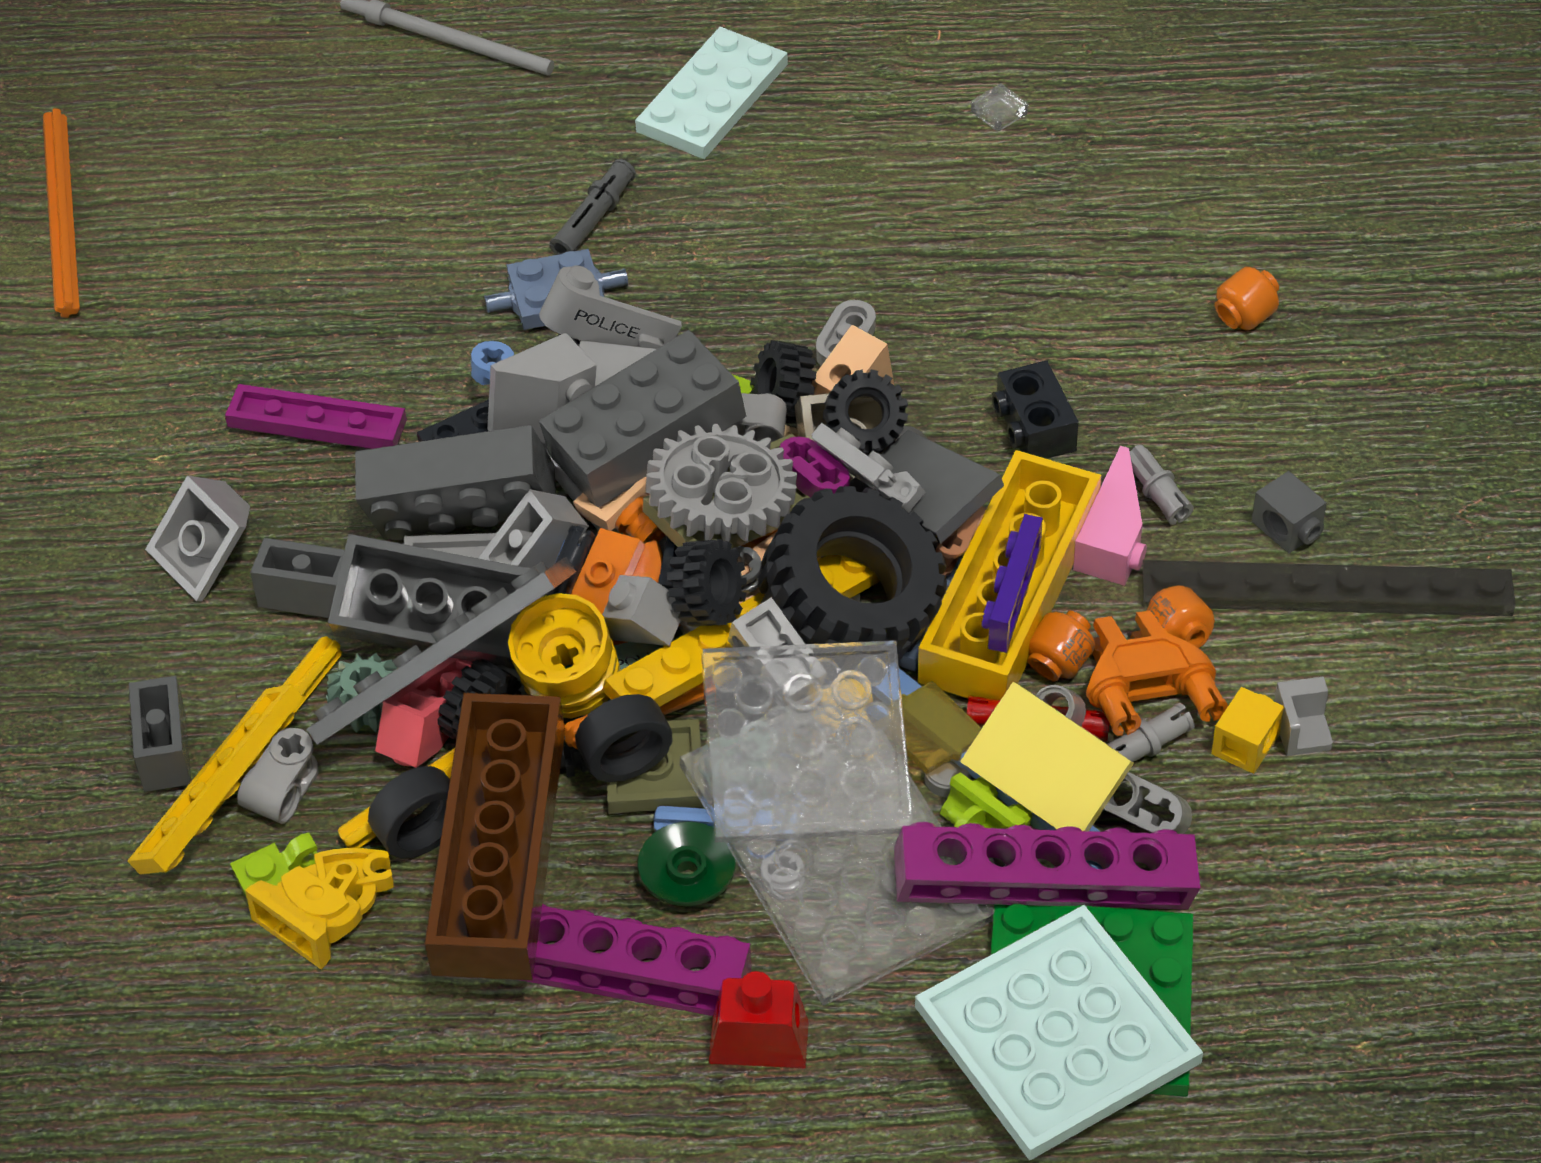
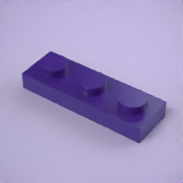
(1012, 583)

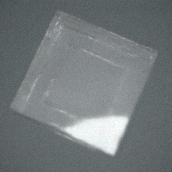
(999, 107)

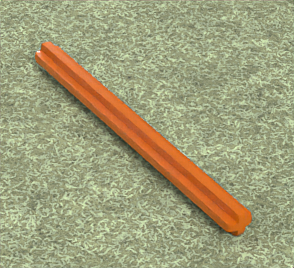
(60, 214)

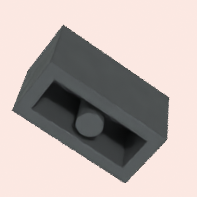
(296, 576)
(159, 733)

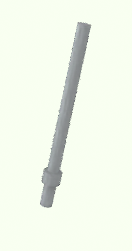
(381, 14)

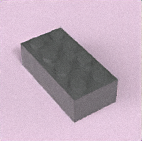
(614, 427)
(451, 481)
(408, 592)

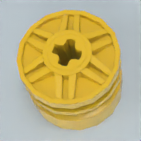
(561, 633)

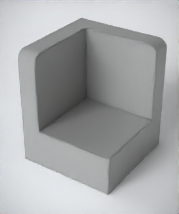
(1303, 719)

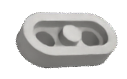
(845, 314)

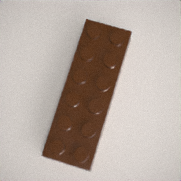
(496, 837)

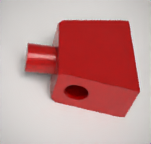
(759, 1023)

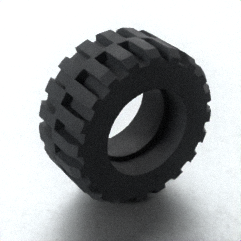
(874, 534)

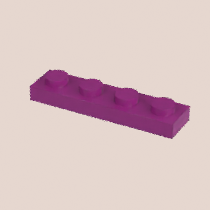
(315, 417)

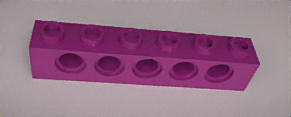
(1073, 882)
(620, 970)

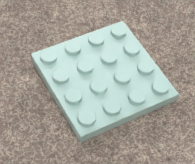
(1057, 1031)

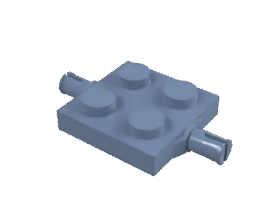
(533, 279)

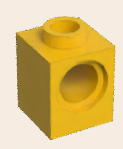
(1247, 730)

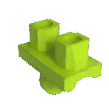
(977, 803)

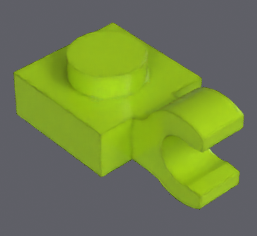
(270, 864)

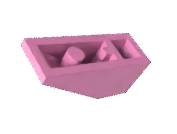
(1112, 531)

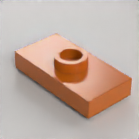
(608, 558)

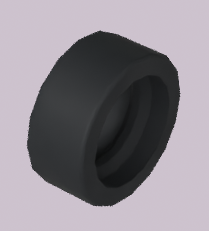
(614, 721)
(399, 800)

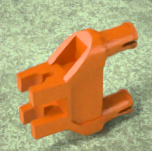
(1148, 668)

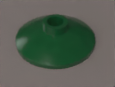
(684, 848)

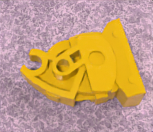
(322, 900)

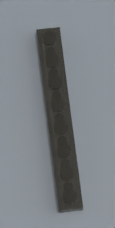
(1336, 587)

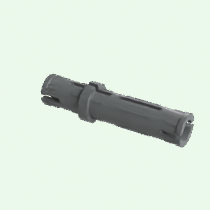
(602, 197)

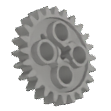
(745, 499)

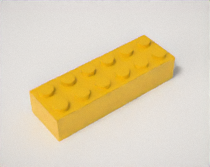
(955, 644)

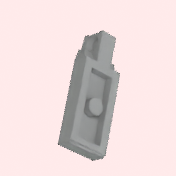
(869, 469)

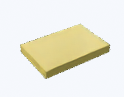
(1046, 761)

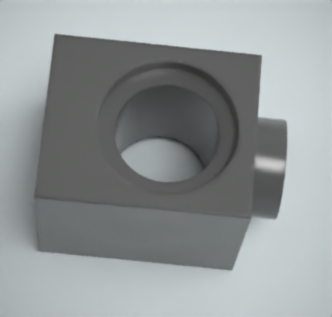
(1289, 512)

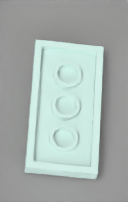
(711, 92)

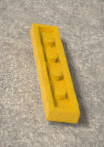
(216, 781)

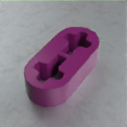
(817, 468)

